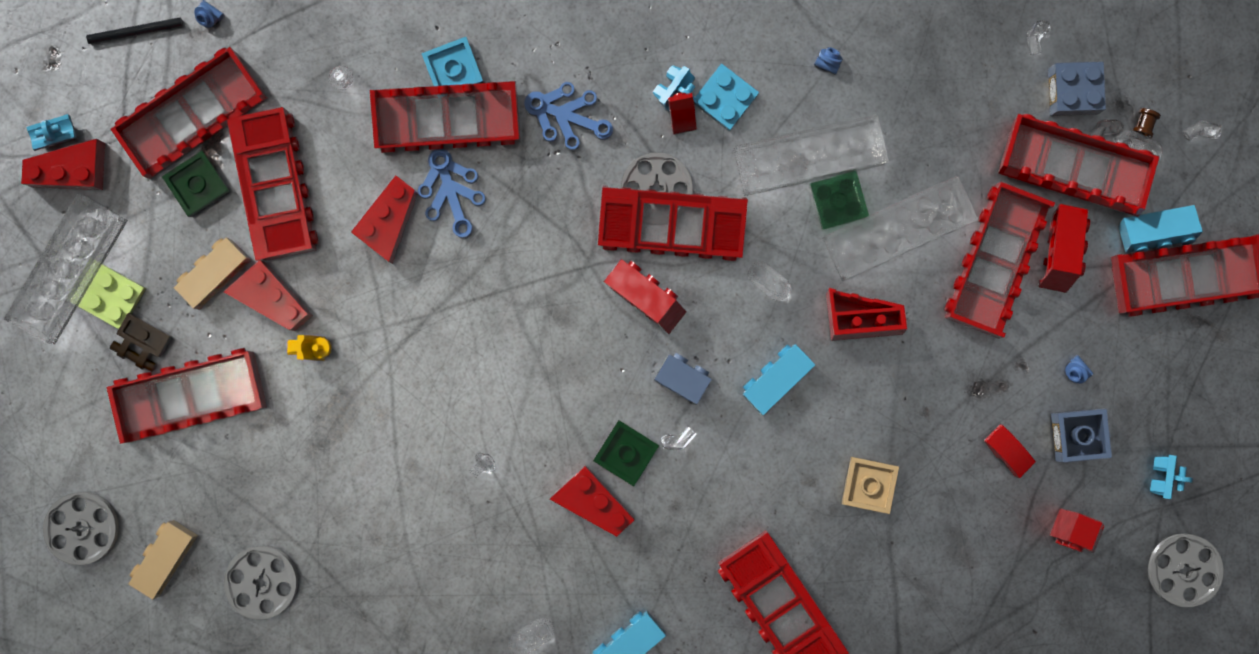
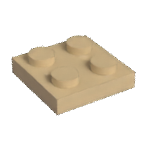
(870, 485)

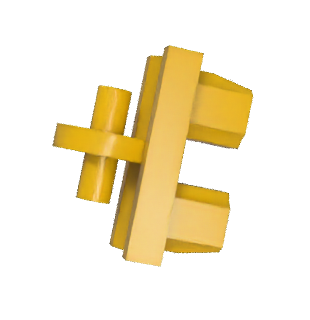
(309, 347)

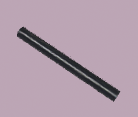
(134, 30)

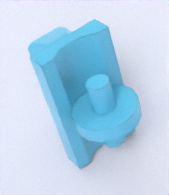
(681, 83)
(51, 132)
(1165, 487)

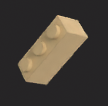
(211, 273)
(162, 559)

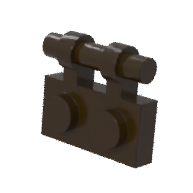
(143, 335)

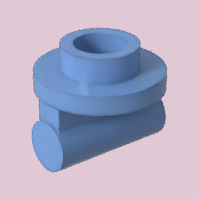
(207, 14)
(829, 60)
(1077, 370)

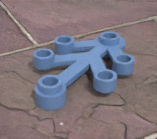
(565, 113)
(449, 189)

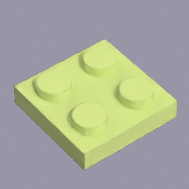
(111, 296)

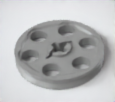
(666, 181)
(74, 538)
(252, 573)
(1194, 577)

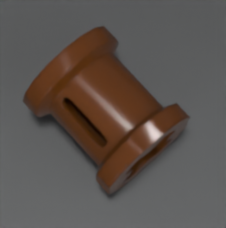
(1146, 122)

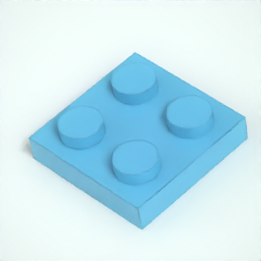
(452, 64)
(725, 97)

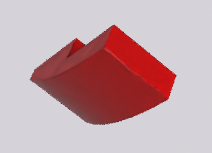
(682, 113)
(1010, 450)

